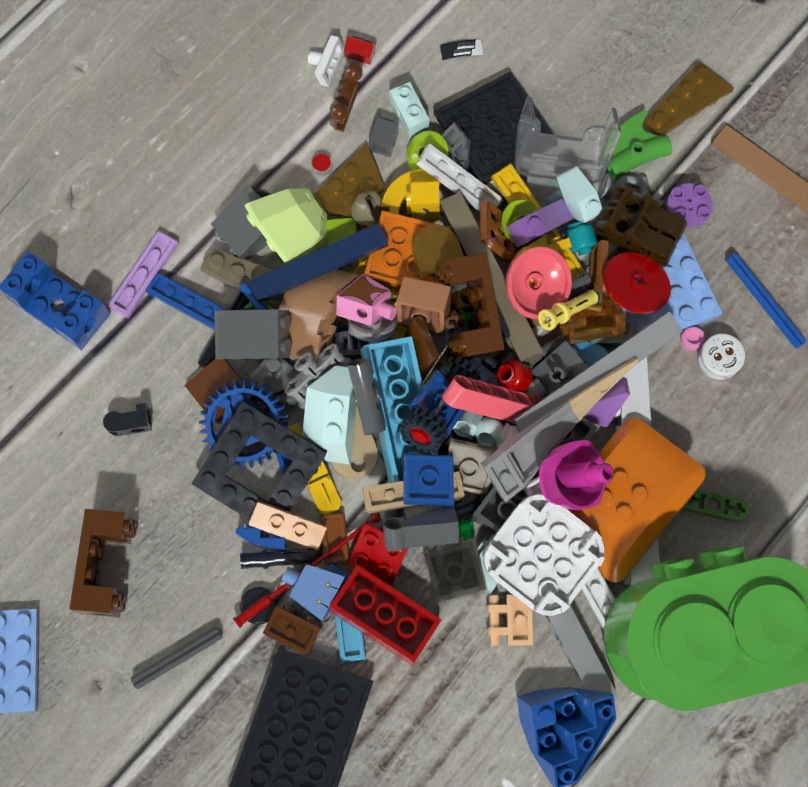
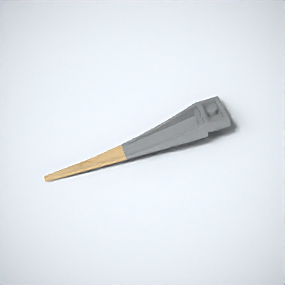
(522, 454)

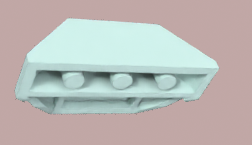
(331, 414)

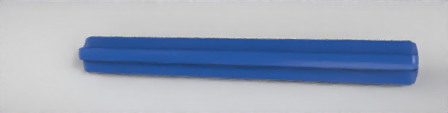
(766, 300)

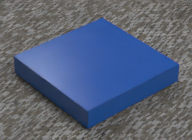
(428, 480)

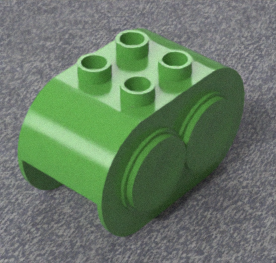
(711, 629)

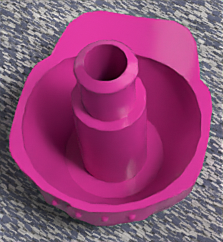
(574, 475)

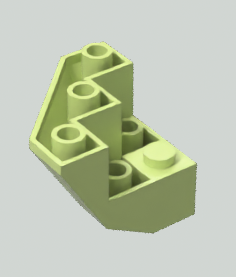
(290, 222)

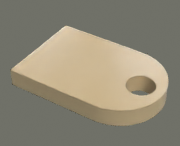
(362, 449)

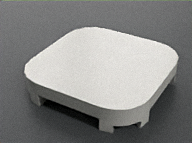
(543, 555)

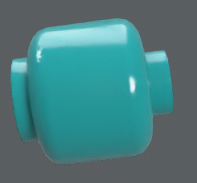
(581, 237)

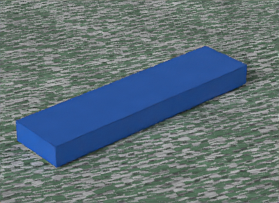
(183, 300)

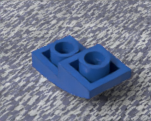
(254, 536)

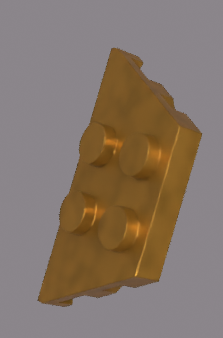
(348, 182)

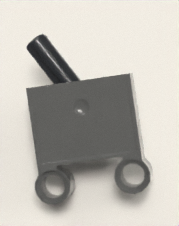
(425, 524)

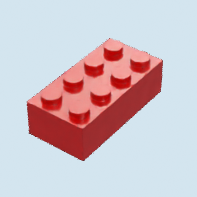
(384, 615)

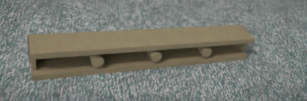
(462, 223)

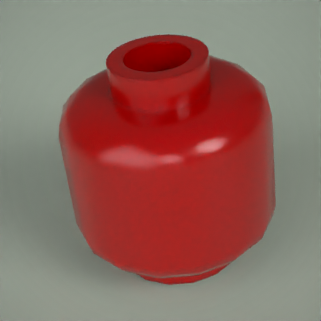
(514, 375)

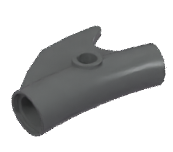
(366, 396)

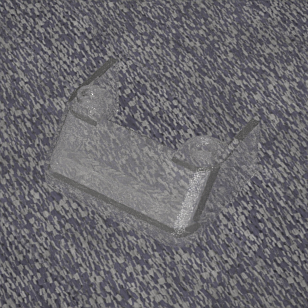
(551, 155)

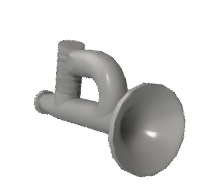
(608, 186)

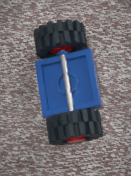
(430, 415)

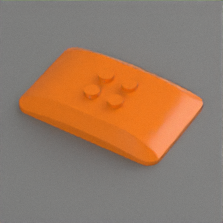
(644, 496)

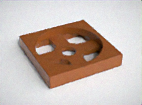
(488, 224)

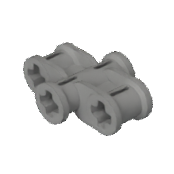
(319, 367)

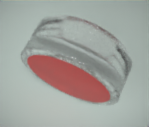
(321, 164)

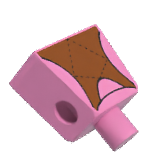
(365, 301)

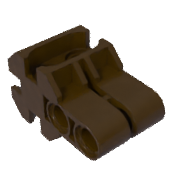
(648, 230)

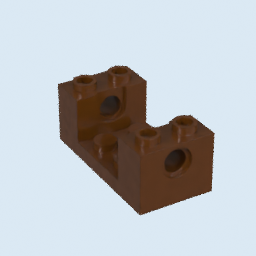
(476, 273)
(97, 528)

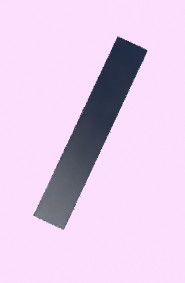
(318, 263)

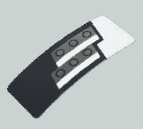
(461, 49)

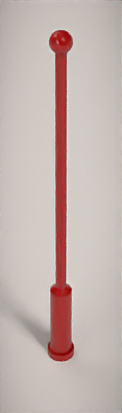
(267, 599)

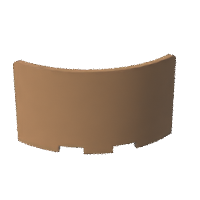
(314, 312)

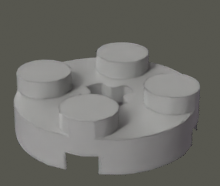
(373, 333)

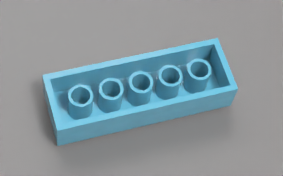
(398, 382)

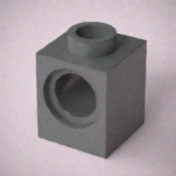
(384, 136)

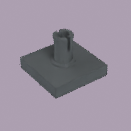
(560, 367)

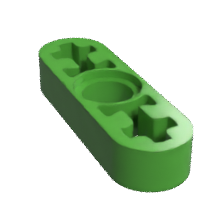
(731, 502)

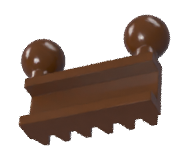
(346, 97)

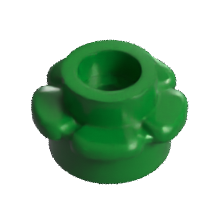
(466, 529)

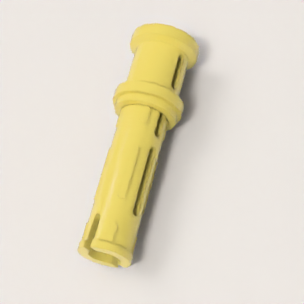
(585, 300)

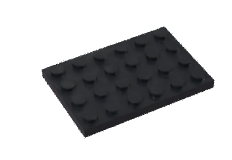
(302, 725)

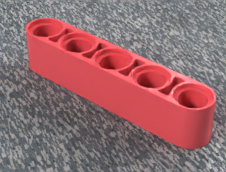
(487, 399)

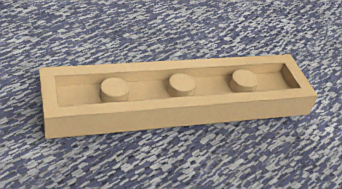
(390, 495)

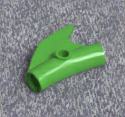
(636, 147)

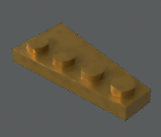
(693, 94)

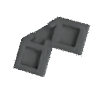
(458, 145)

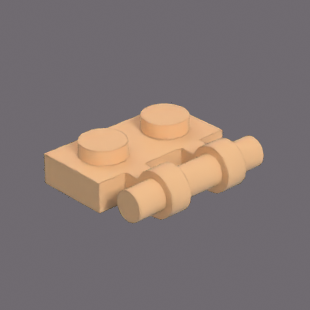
(519, 622)

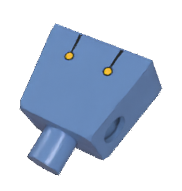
(313, 588)

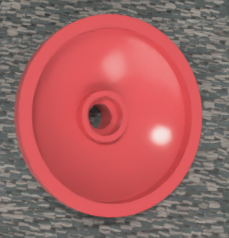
(550, 281)

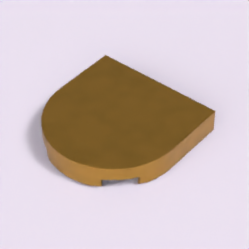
(433, 246)

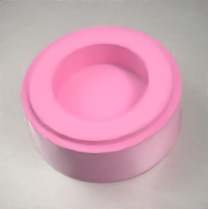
(692, 338)

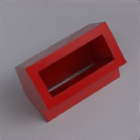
(359, 49)

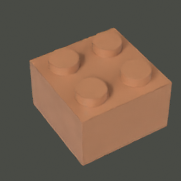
(425, 300)

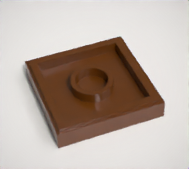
(424, 346)
(210, 378)

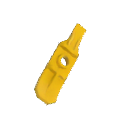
(321, 485)

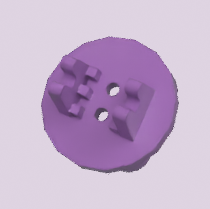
(700, 203)

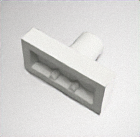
(327, 61)

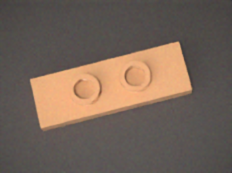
(287, 525)

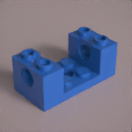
(36, 289)

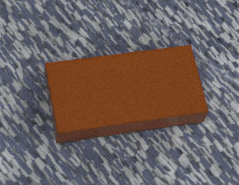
(598, 262)
(333, 535)

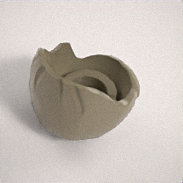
(367, 208)

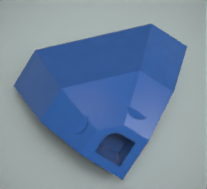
(565, 729)

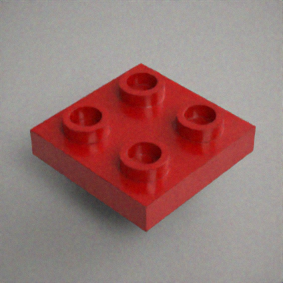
(373, 555)

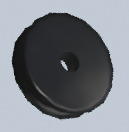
(252, 597)

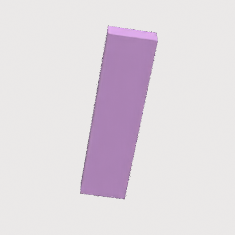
(145, 269)

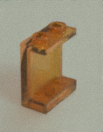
(592, 325)

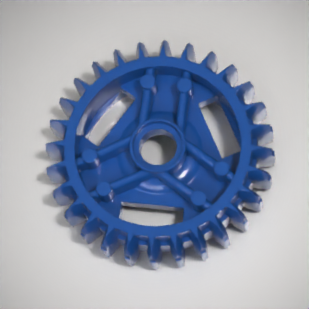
(231, 401)

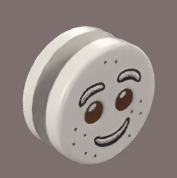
(721, 356)

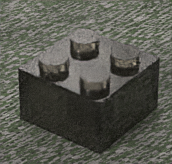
(454, 573)

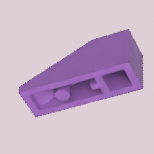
(539, 222)

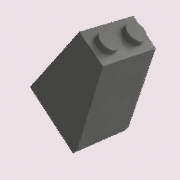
(235, 227)
(252, 334)

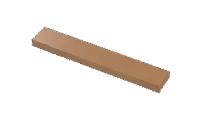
(763, 166)

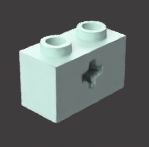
(408, 110)

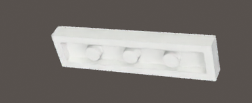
(456, 177)

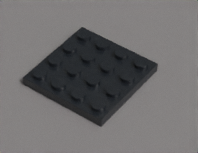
(491, 122)

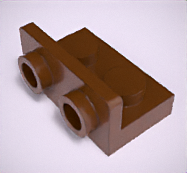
(292, 630)

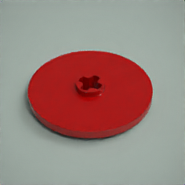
(621, 278)

